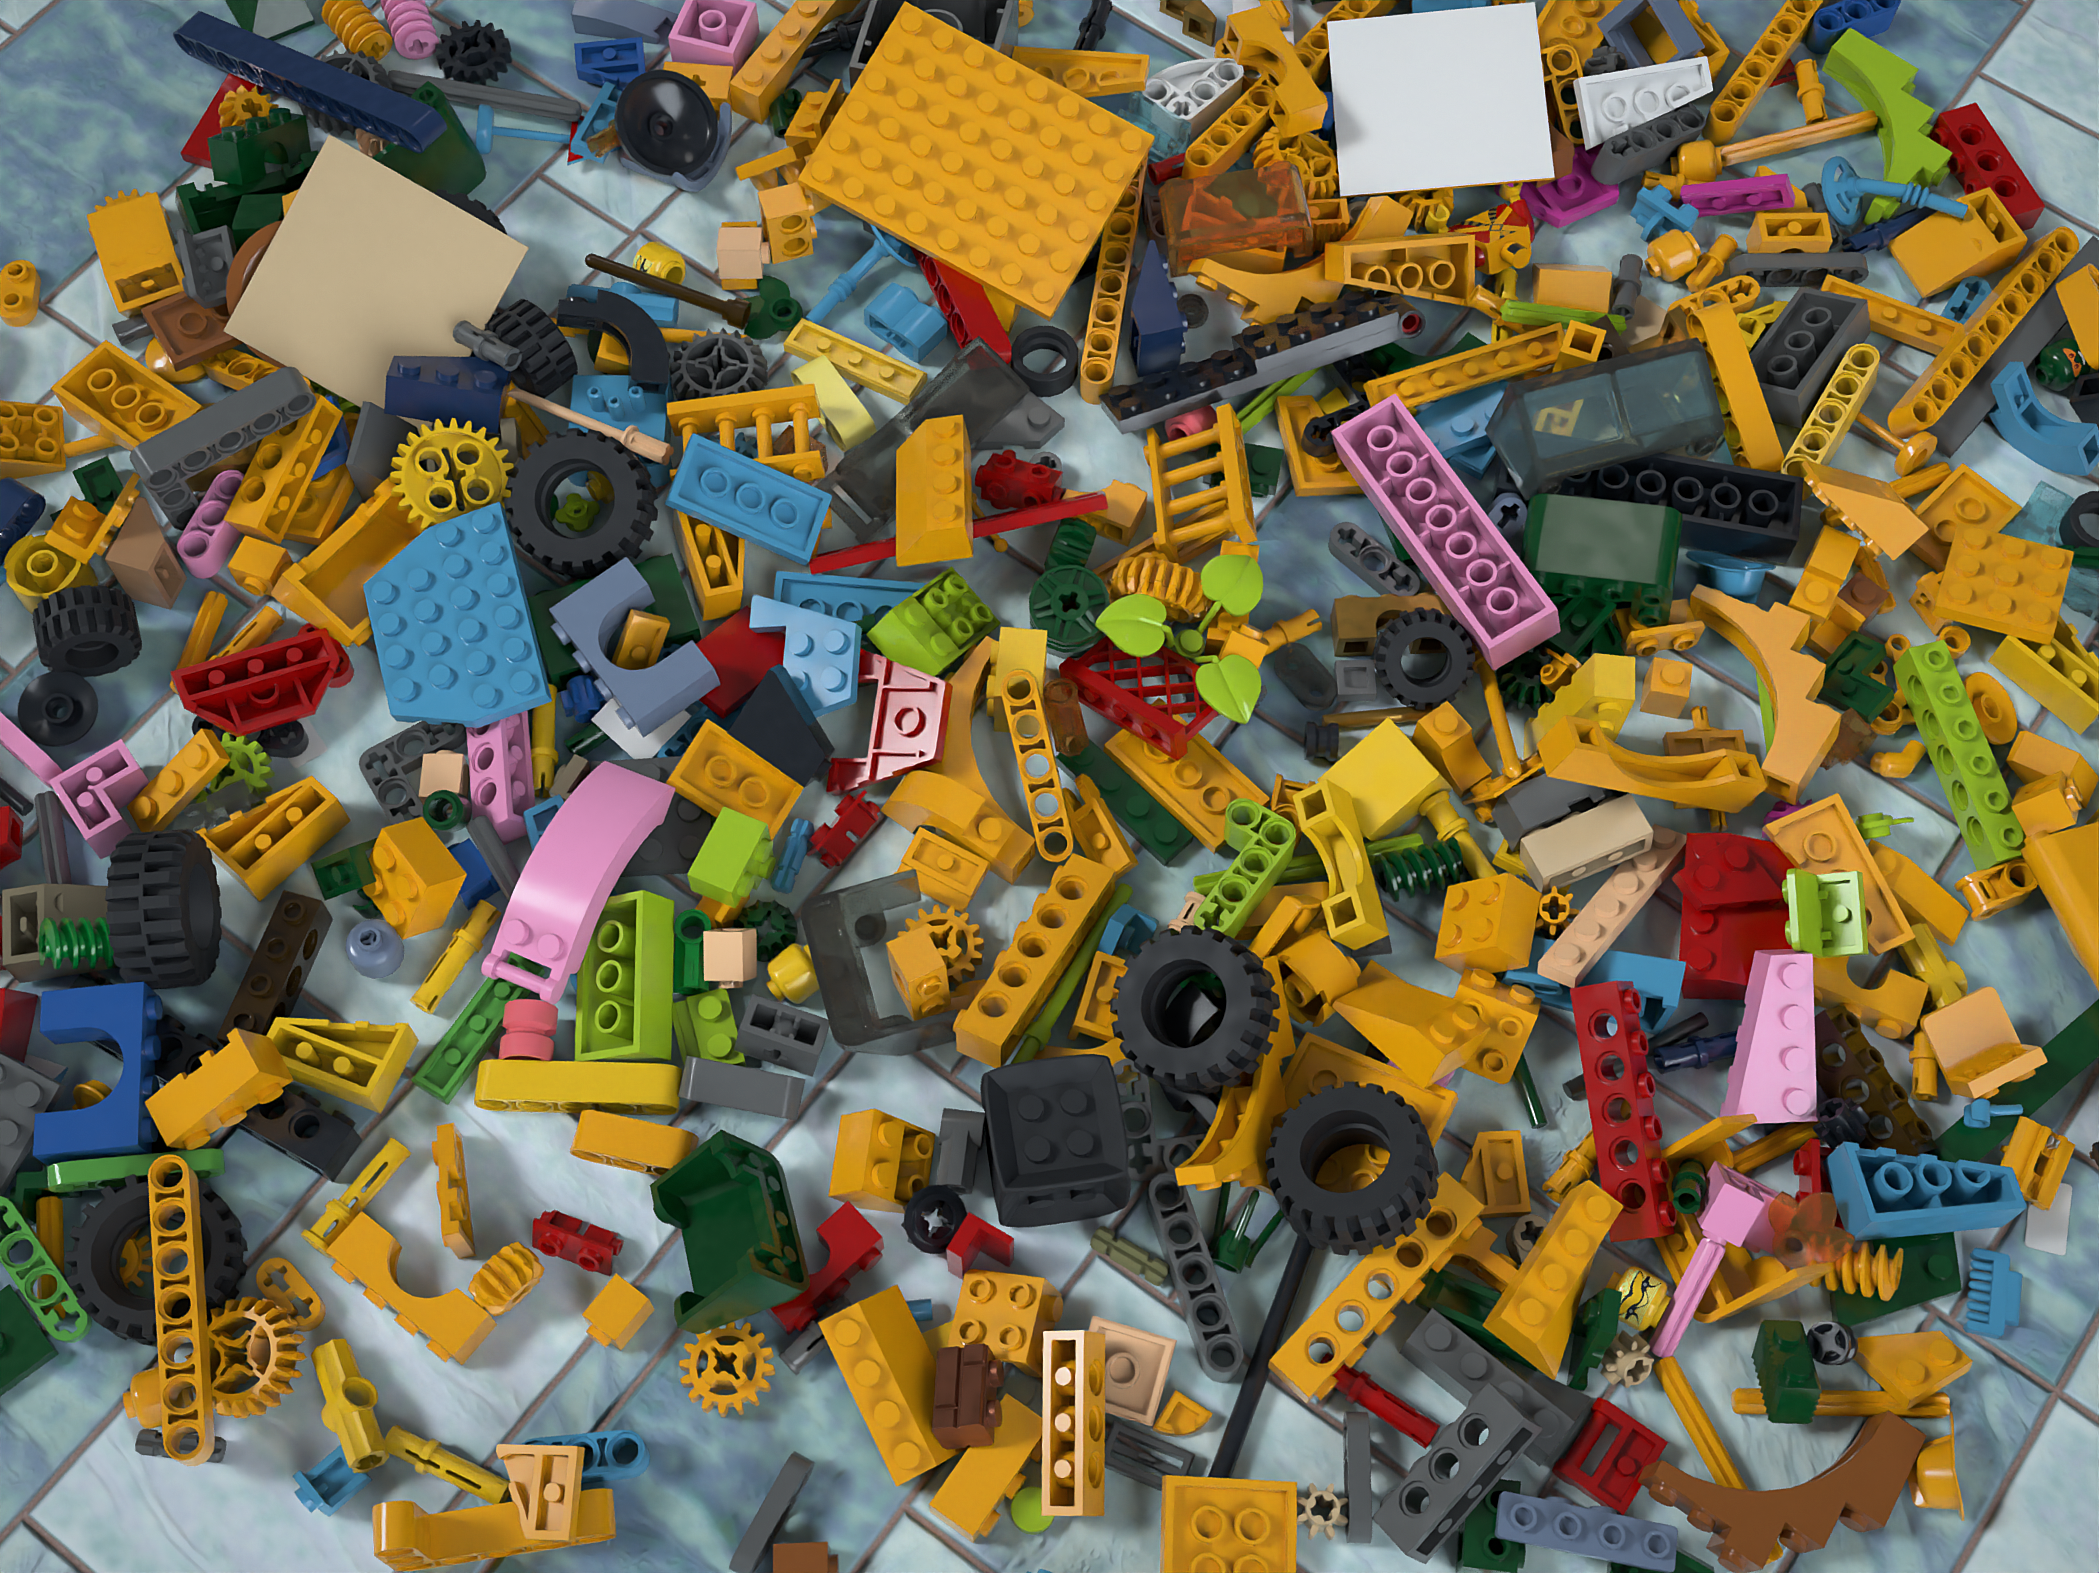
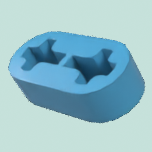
(1960, 303)

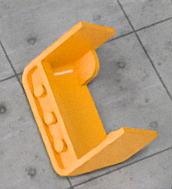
(1738, 1280)

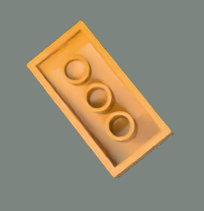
(121, 397)

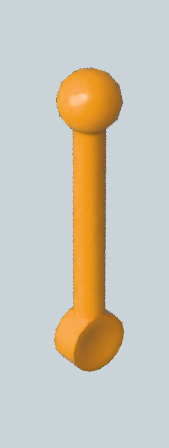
(1000, 544)

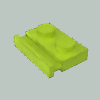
(707, 1027)

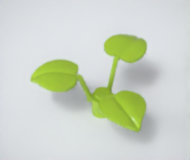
(1226, 685)

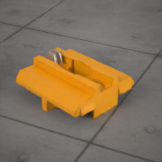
(2037, 1144)

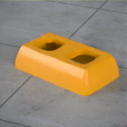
(1286, 923)

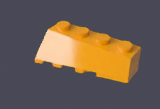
(1546, 1290)

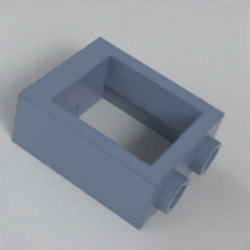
(1620, 34)

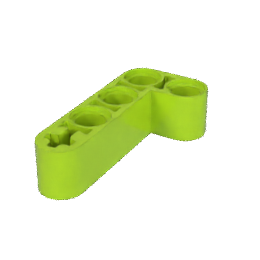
(1256, 853)

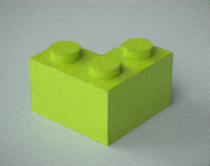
(732, 858)

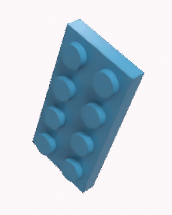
(748, 499)

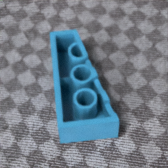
(1654, 978)

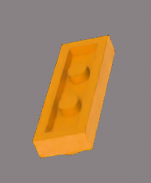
(179, 782)

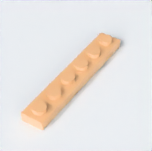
(1611, 909)

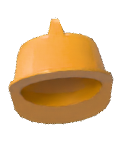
(1934, 1477)

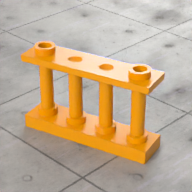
(759, 410)
(1233, 489)

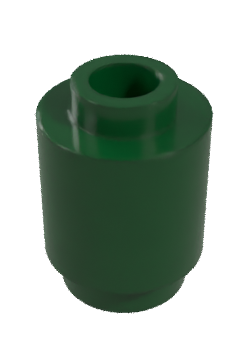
(436, 806)

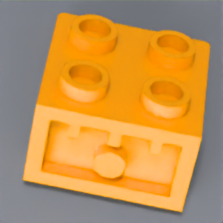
(85, 530)

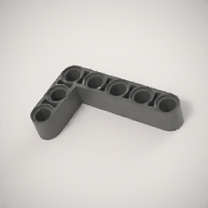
(216, 434)

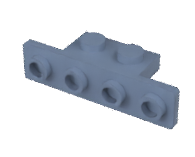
(1586, 1531)

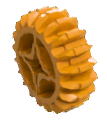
(1312, 155)
(1168, 582)
(270, 1353)

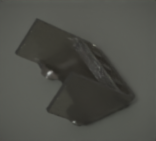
(835, 931)

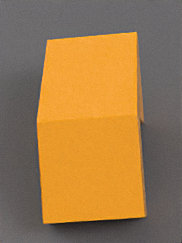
(2037, 757)

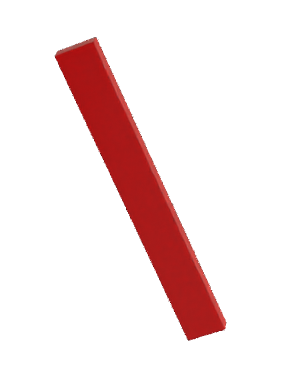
(981, 527)

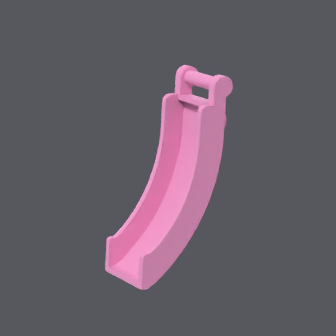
(574, 875)

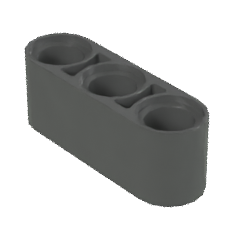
(741, 1088)

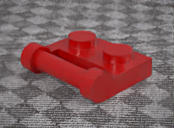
(1617, 1474)

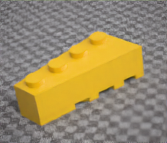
(1598, 692)

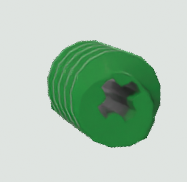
(75, 942)

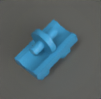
(1658, 216)

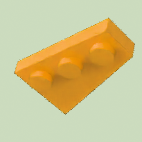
(453, 1191)

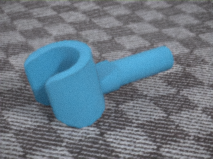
(1979, 1112)

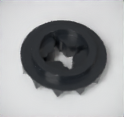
(950, 1211)

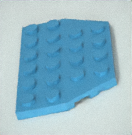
(457, 625)

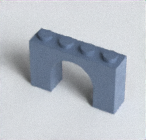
(645, 695)

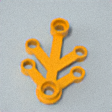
(1894, 711)

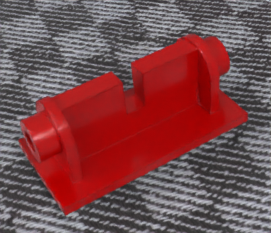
(832, 840)
(559, 1236)

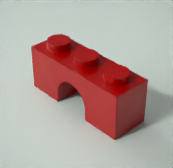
(852, 1248)

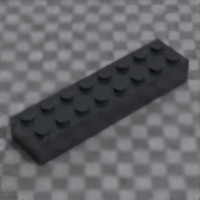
(1720, 503)

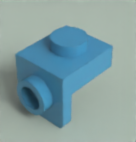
(329, 1484)

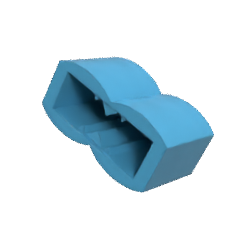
(905, 322)

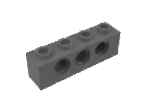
(1479, 1469)

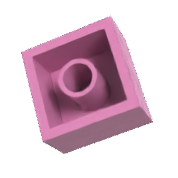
(714, 32)

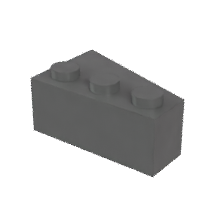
(1543, 804)

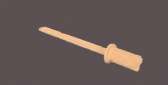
(630, 438)

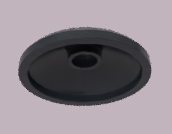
(680, 110)

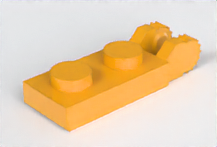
(1097, 828)

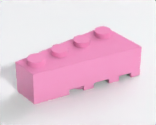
(1776, 1042)

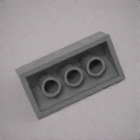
(1805, 351)

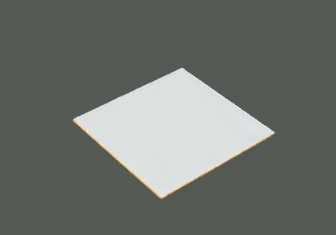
(1439, 100)

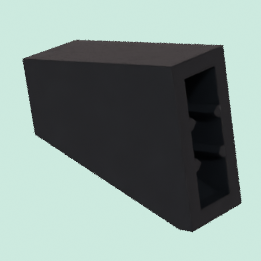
(784, 729)

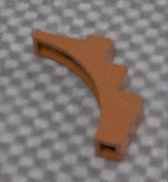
(1747, 1523)

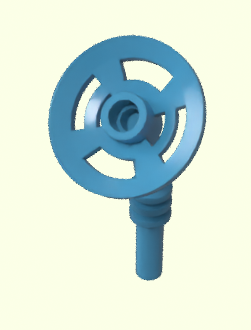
(1852, 187)
(846, 283)

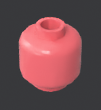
(1191, 423)

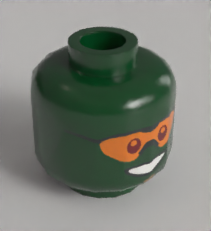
(2060, 365)

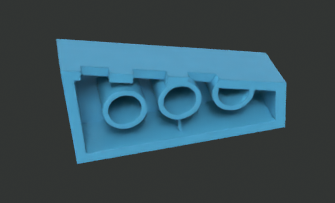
(1911, 1195)

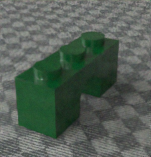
(241, 150)

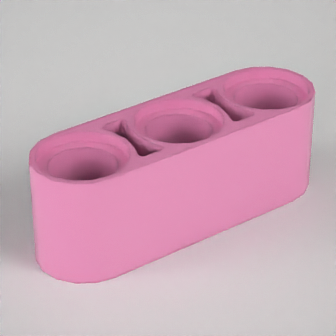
(204, 535)

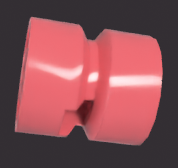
(528, 1030)

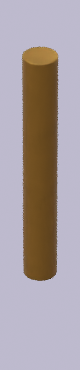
(1375, 717)

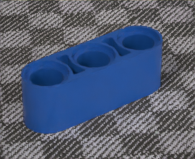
(1863, 16)

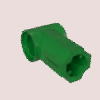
(689, 954)

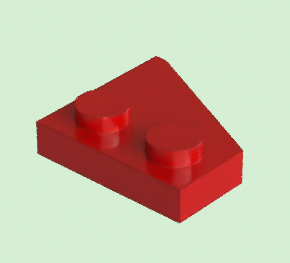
(1727, 878)

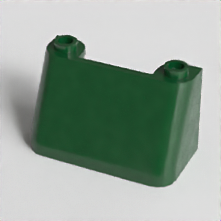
(449, 162)
(219, 204)
(734, 1232)

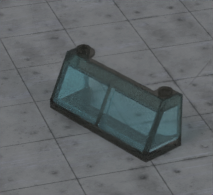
(1606, 415)

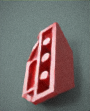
(260, 684)

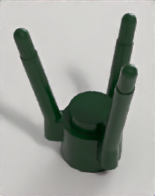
(1232, 1249)

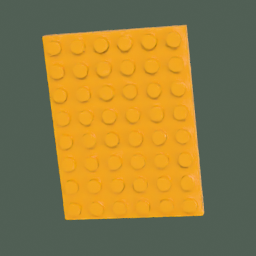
(976, 160)

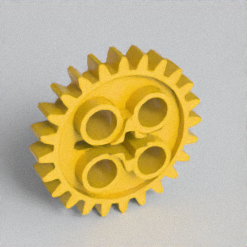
(419, 485)

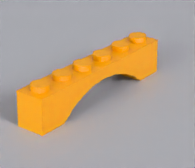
(775, 59)
(1713, 780)

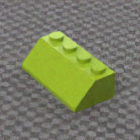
(627, 983)

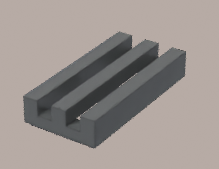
(1150, 1442)

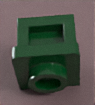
(30, 1188)

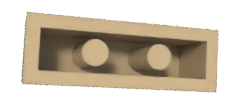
(1585, 843)

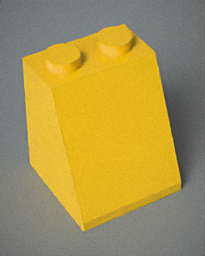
(1386, 780)

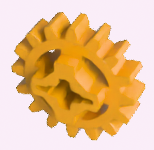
(948, 930)
(715, 1380)

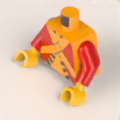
(1500, 233)

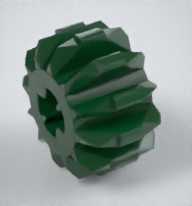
(1071, 543)
(1515, 681)

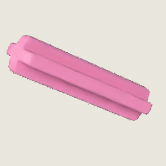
(1686, 1298)

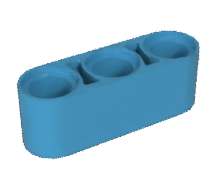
(605, 1448)

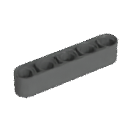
(1194, 1297)

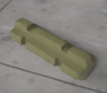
(1129, 1256)

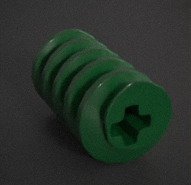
(1419, 868)

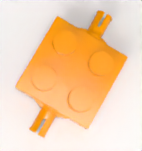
(1703, 740)

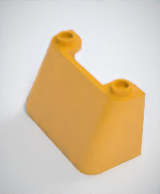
(330, 581)

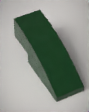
(1466, 1307)

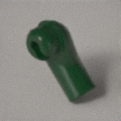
(782, 109)

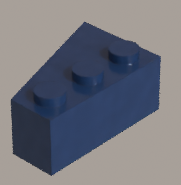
(448, 389)

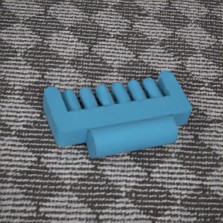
(2002, 1297)

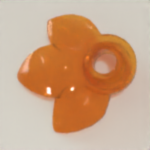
(1812, 1224)

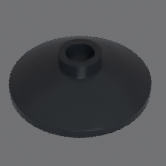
(44, 699)

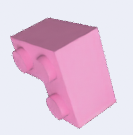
(96, 792)
(1736, 1210)

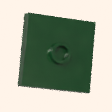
(22, 1341)

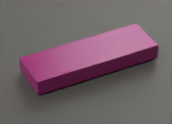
(1739, 195)

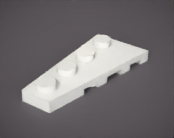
(1634, 96)

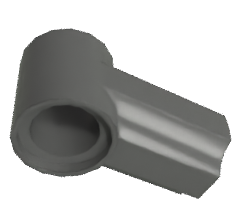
(960, 1140)

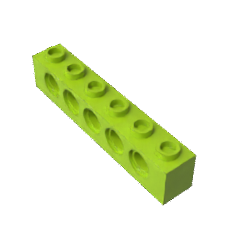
(1960, 754)

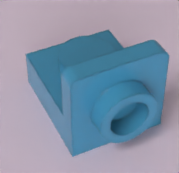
(1127, 931)

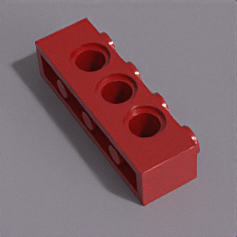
(1983, 161)

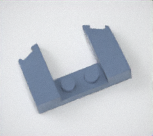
(620, 19)

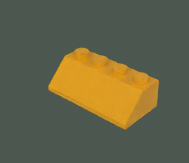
(934, 493)
(890, 1380)

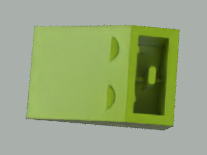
(934, 625)

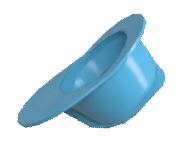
(1732, 575)

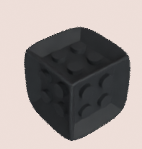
(1055, 1140)

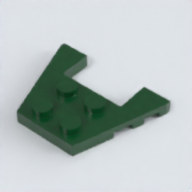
(1927, 1275)

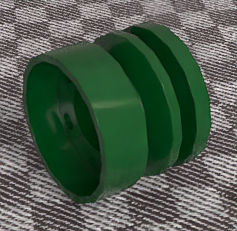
(1075, 631)

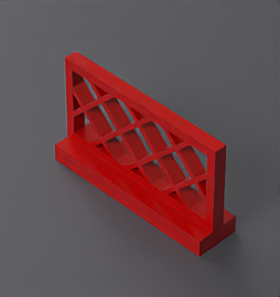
(1127, 705)

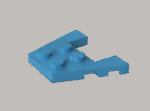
(818, 652)

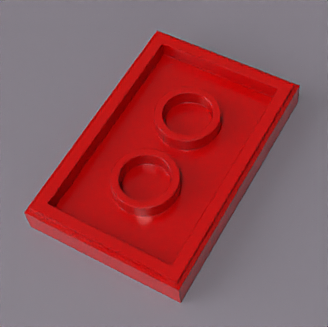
(739, 661)

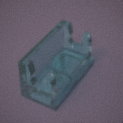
(1169, 129)

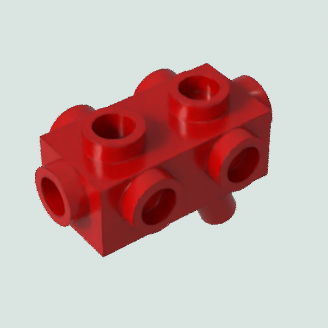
(1017, 483)

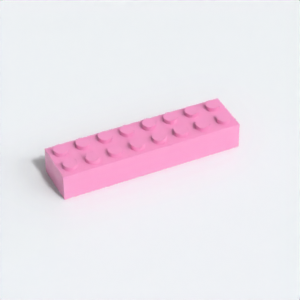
(1446, 532)

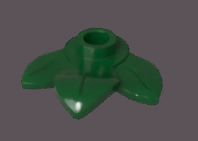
(769, 306)

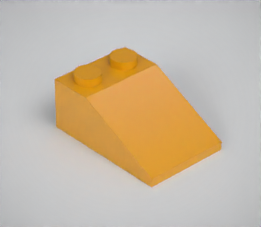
(1414, 1027)

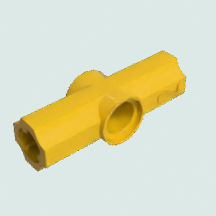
(1930, 966)
(349, 1406)

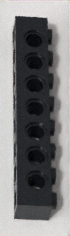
(323, 1153)

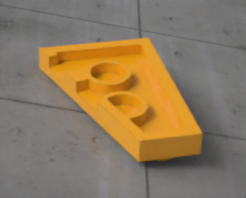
(1310, 474)

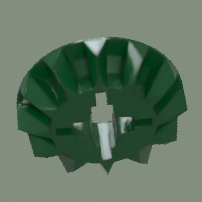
(781, 921)

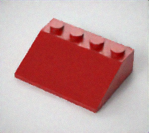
(1723, 941)

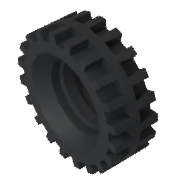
(103, 1238)

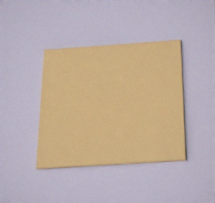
(370, 275)

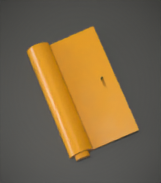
(2069, 878)

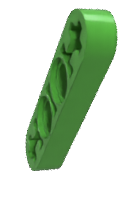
(111, 1171)
(38, 1265)

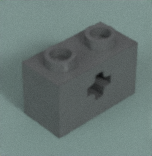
(782, 1035)

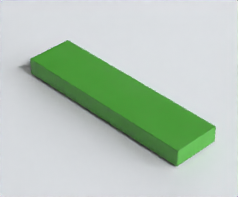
(471, 1035)

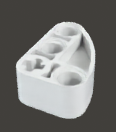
(1197, 90)

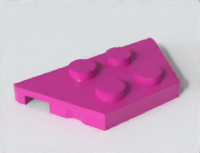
(1569, 196)

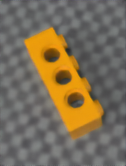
(282, 474)
(1073, 1423)

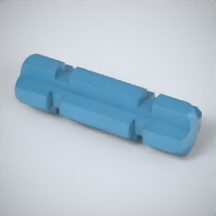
(792, 856)

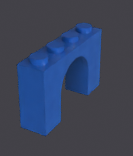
(121, 1121)

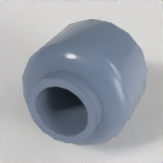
(374, 948)

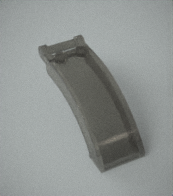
(970, 385)

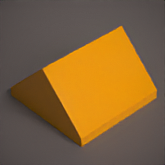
(1572, 286)

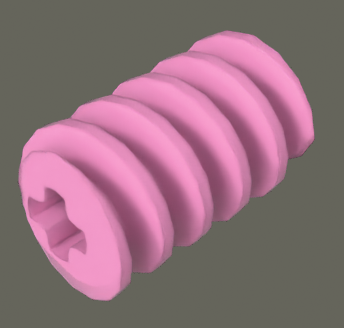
(410, 28)

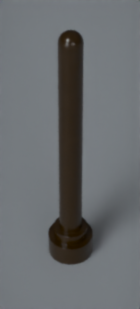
(735, 311)

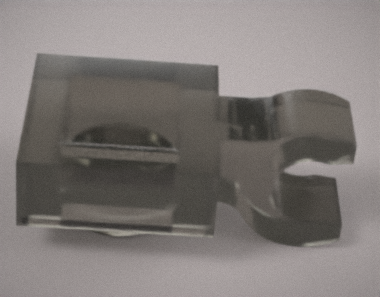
(224, 803)

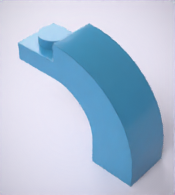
(2037, 432)

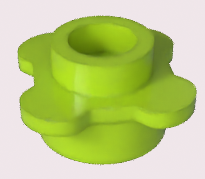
(580, 521)

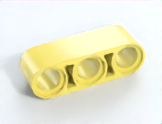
(840, 409)

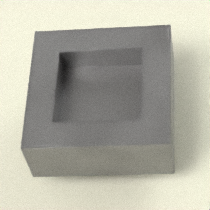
(1355, 680)

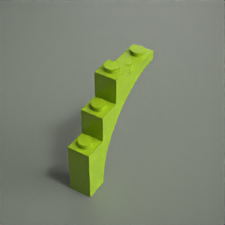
(1885, 85)

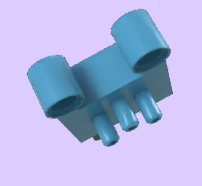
(609, 402)

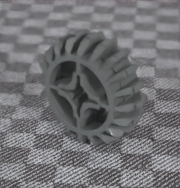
(358, 65)
(701, 361)

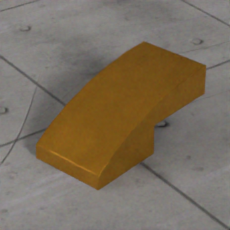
(1196, 17)

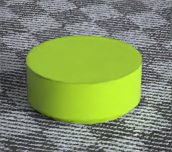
(1027, 1511)

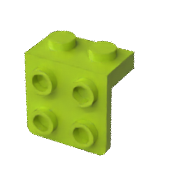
(1826, 913)

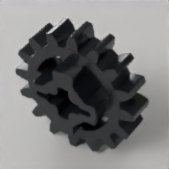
(474, 53)

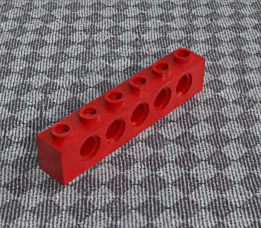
(1605, 1094)

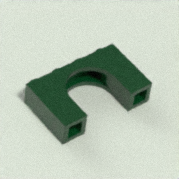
(670, 602)

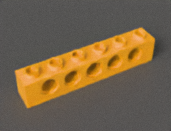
(1034, 961)
(1293, 1362)

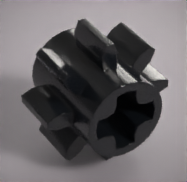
(1840, 1122)

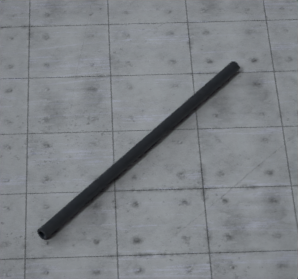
(1266, 1347)

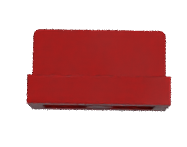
(977, 1236)

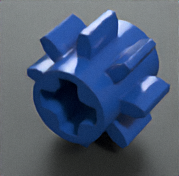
(582, 699)

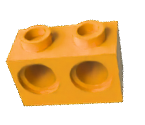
(787, 222)

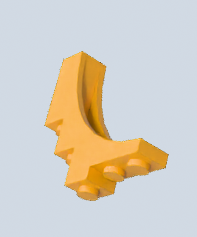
(1276, 294)
(1792, 681)
(961, 766)
(1241, 1127)

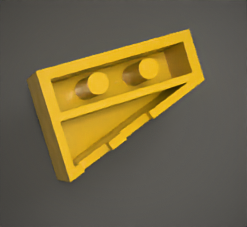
(345, 1059)

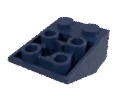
(1155, 321)

